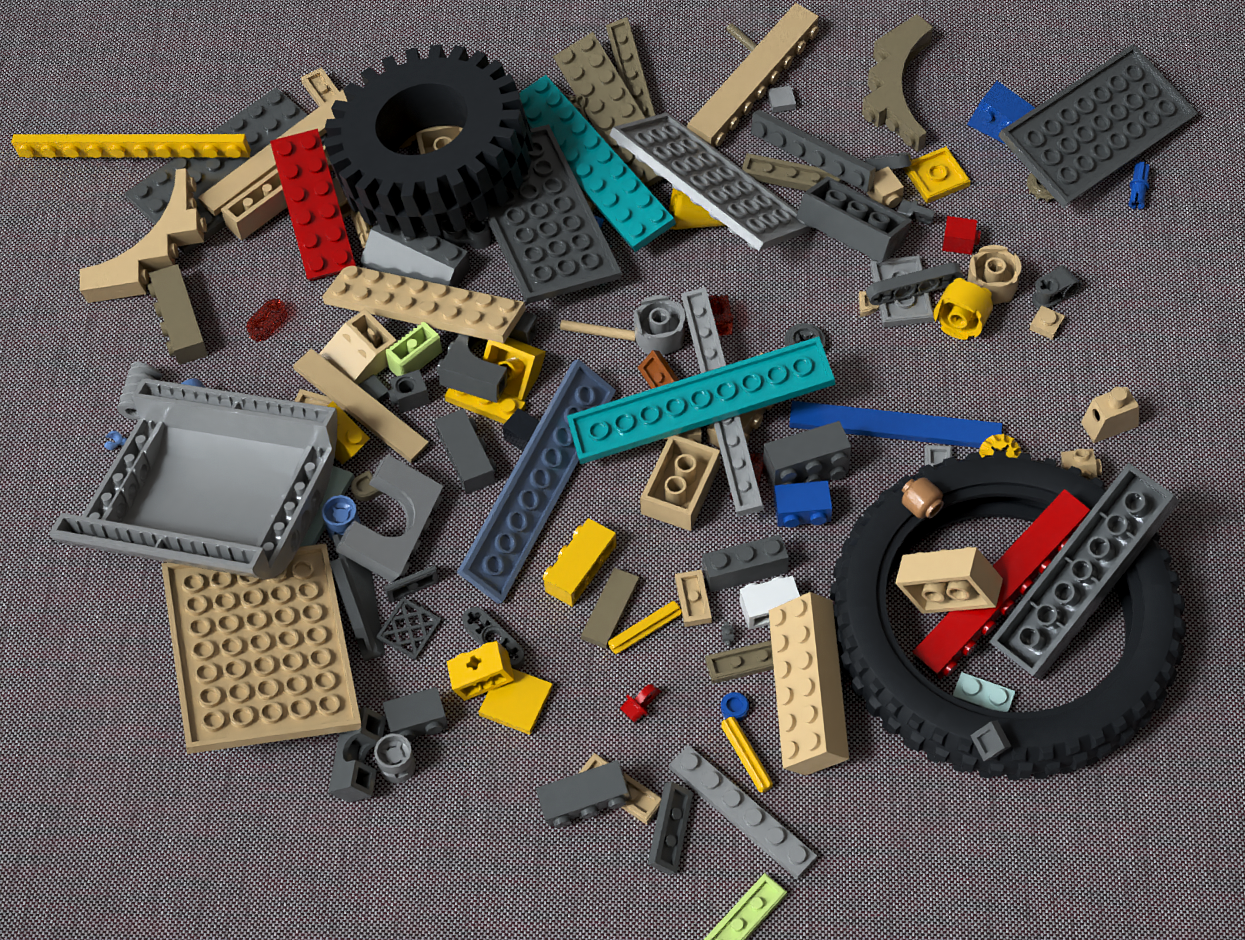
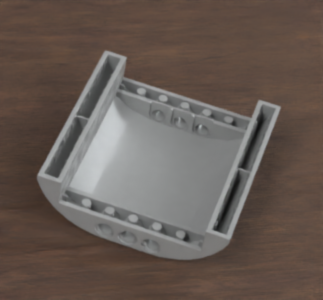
(211, 481)

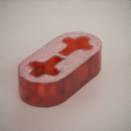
(264, 318)

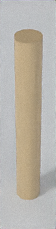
(597, 330)

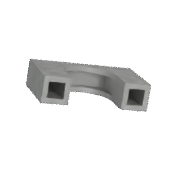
(417, 497)

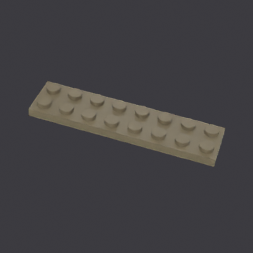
(606, 96)

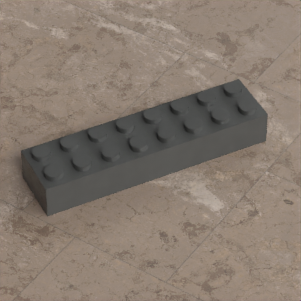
(1084, 571)

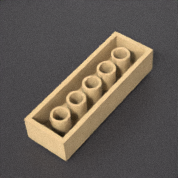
(808, 684)

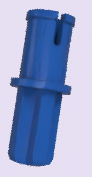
(1139, 185)

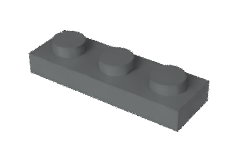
(670, 828)

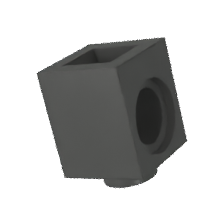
(408, 382)

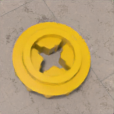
(998, 442)

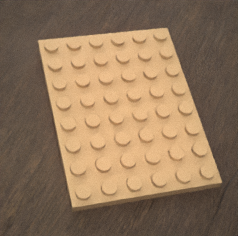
(259, 654)

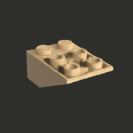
(359, 347)

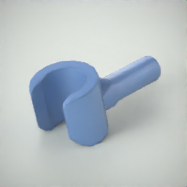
(116, 436)

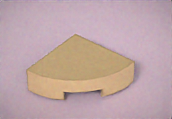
(865, 306)

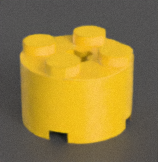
(963, 309)

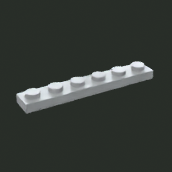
(743, 812)

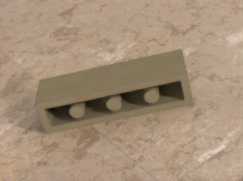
(178, 315)

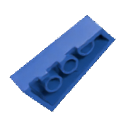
(998, 110)

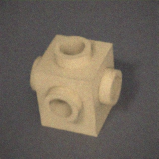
(1084, 460)

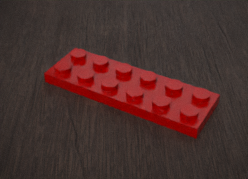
(312, 204)

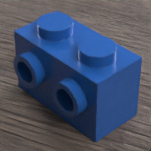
(802, 504)

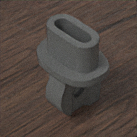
(914, 211)

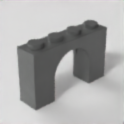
(477, 377)

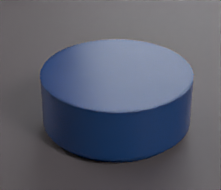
(735, 705)

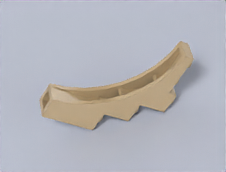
(128, 272)

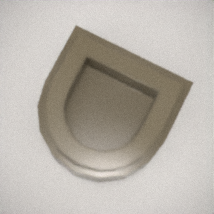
(362, 490)

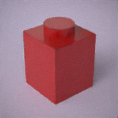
(960, 235)

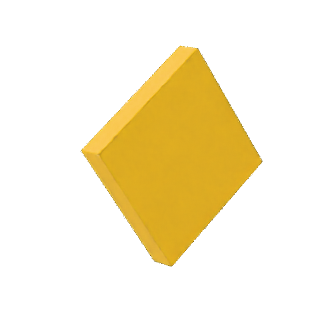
(937, 175)
(517, 702)

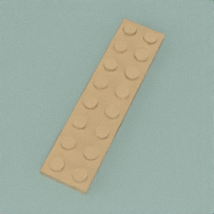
(424, 301)

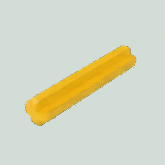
(644, 627)
(747, 754)

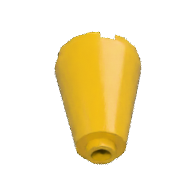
(689, 215)

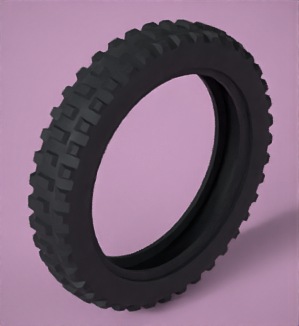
(938, 722)

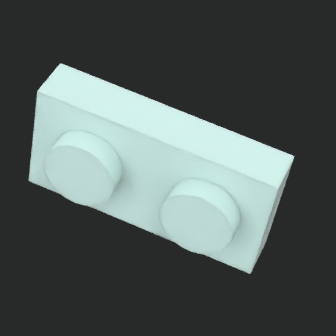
(983, 693)

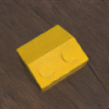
(522, 365)

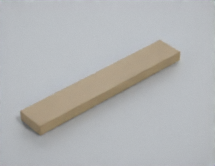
(361, 405)

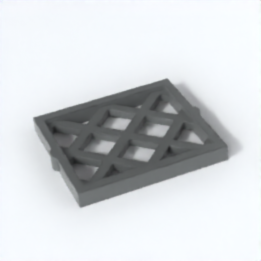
(397, 645)

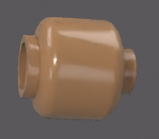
(922, 498)

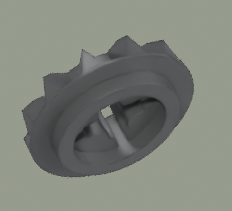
(805, 332)

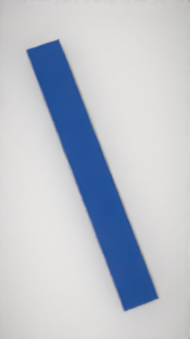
(894, 424)

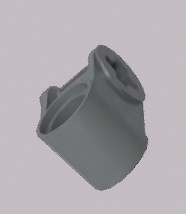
(1055, 287)

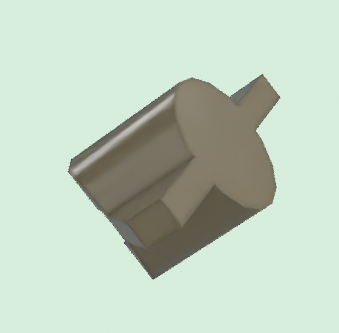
(578, 102)

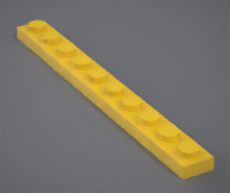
(131, 145)

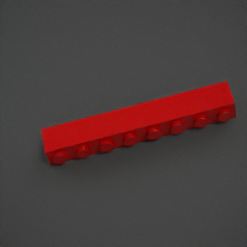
(1018, 567)

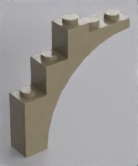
(887, 102)

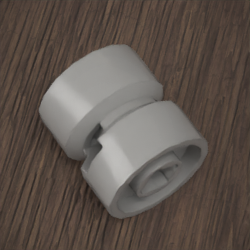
(395, 758)

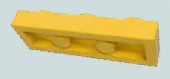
(497, 411)

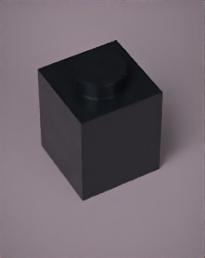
(519, 429)

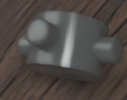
(727, 633)

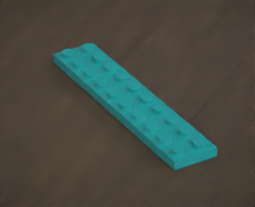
(597, 167)
(700, 400)

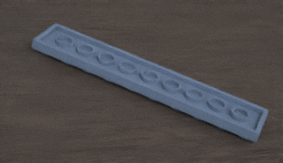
(532, 487)

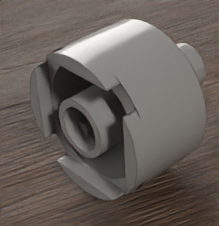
(659, 325)

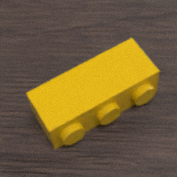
(579, 561)

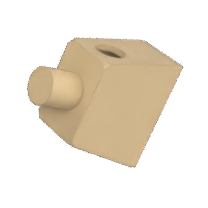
(1111, 414)

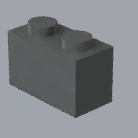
(416, 714)

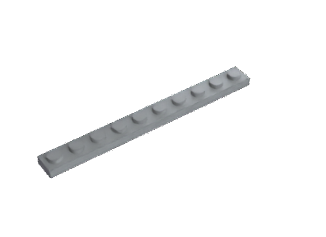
(730, 430)

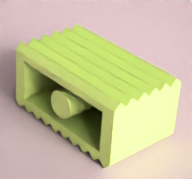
(414, 350)

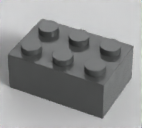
(808, 456)

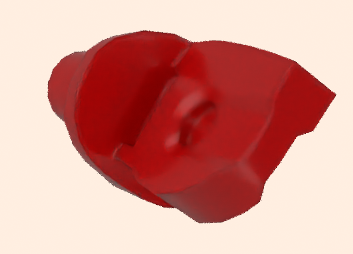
(636, 707)

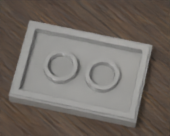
(907, 310)

